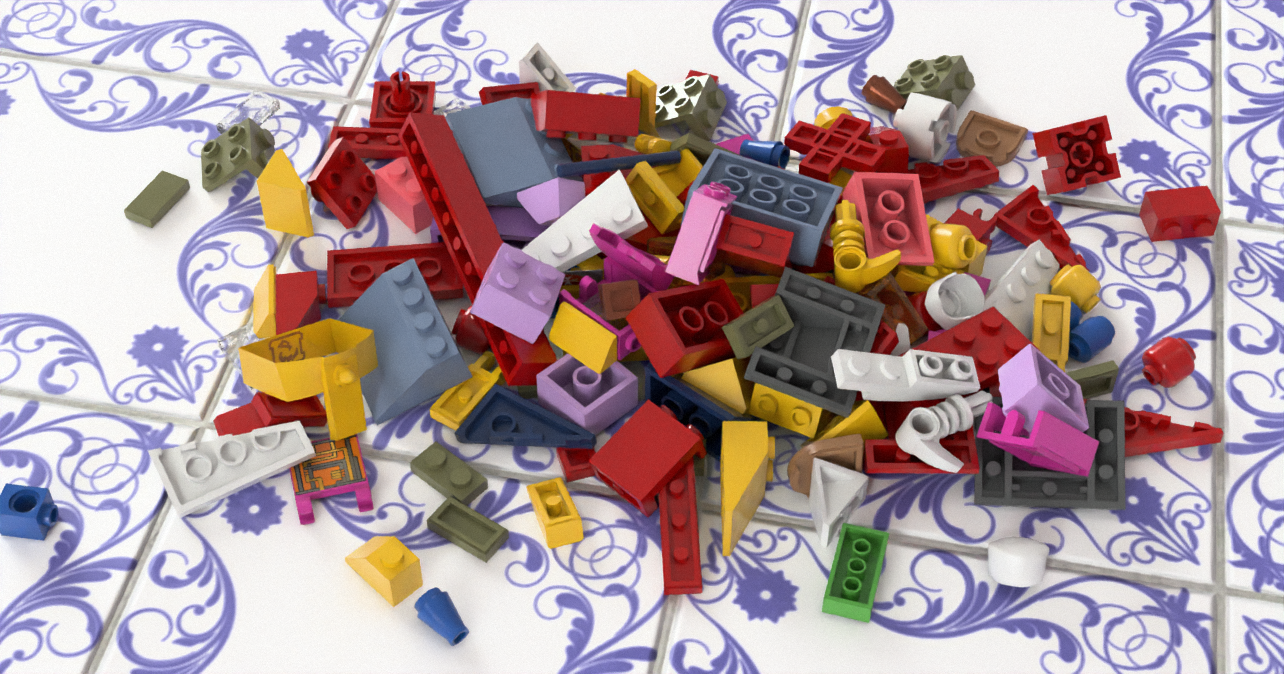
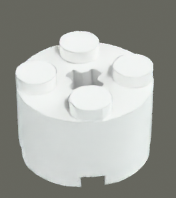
(926, 126)

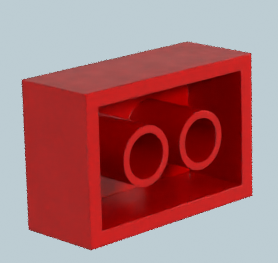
(685, 325)

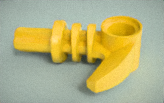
(851, 265)

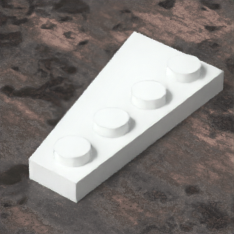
(569, 239)
(1017, 287)
(220, 467)

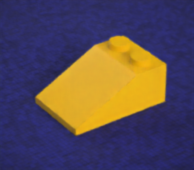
(743, 476)

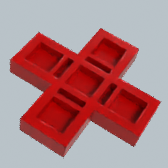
(834, 148)

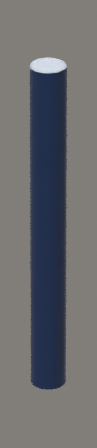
(615, 164)

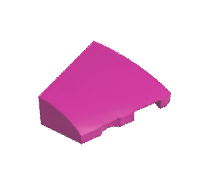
(640, 263)

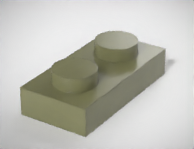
(758, 326)
(448, 474)

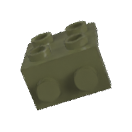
(938, 78)
(693, 100)
(237, 149)

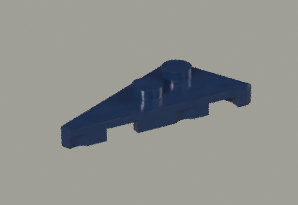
(515, 421)

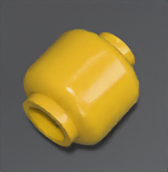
(952, 245)
(1078, 284)

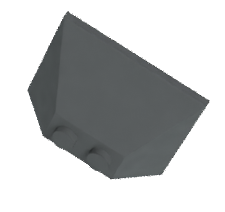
(823, 321)
(1013, 482)

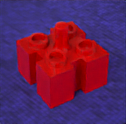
(1076, 155)

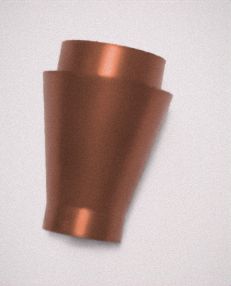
(882, 94)

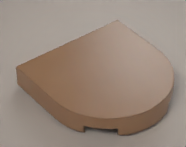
(989, 137)
(842, 451)

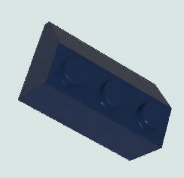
(692, 406)

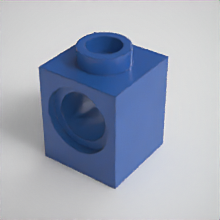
(26, 512)

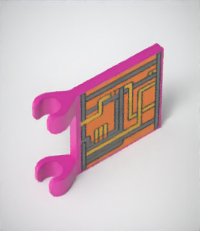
(331, 472)

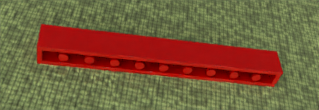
(467, 234)

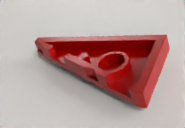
(1029, 221)
(1154, 432)

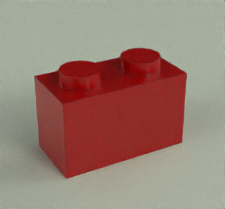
(1179, 213)

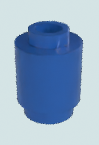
(1090, 338)

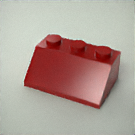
(586, 115)

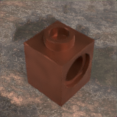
(618, 298)

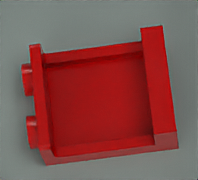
(754, 246)
(646, 455)

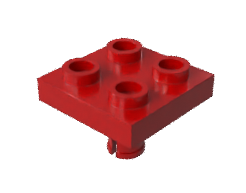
(396, 99)
(343, 183)

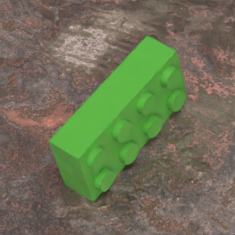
(855, 572)

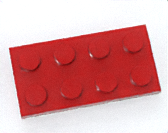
(356, 269)
(986, 338)

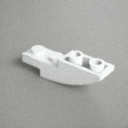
(907, 378)

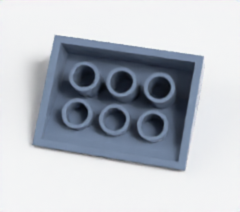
(506, 149)
(774, 199)
(411, 342)

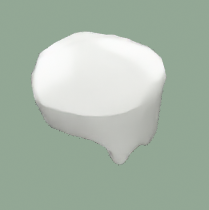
(954, 300)
(1017, 561)

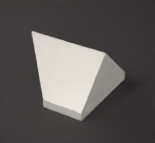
(540, 68)
(834, 497)

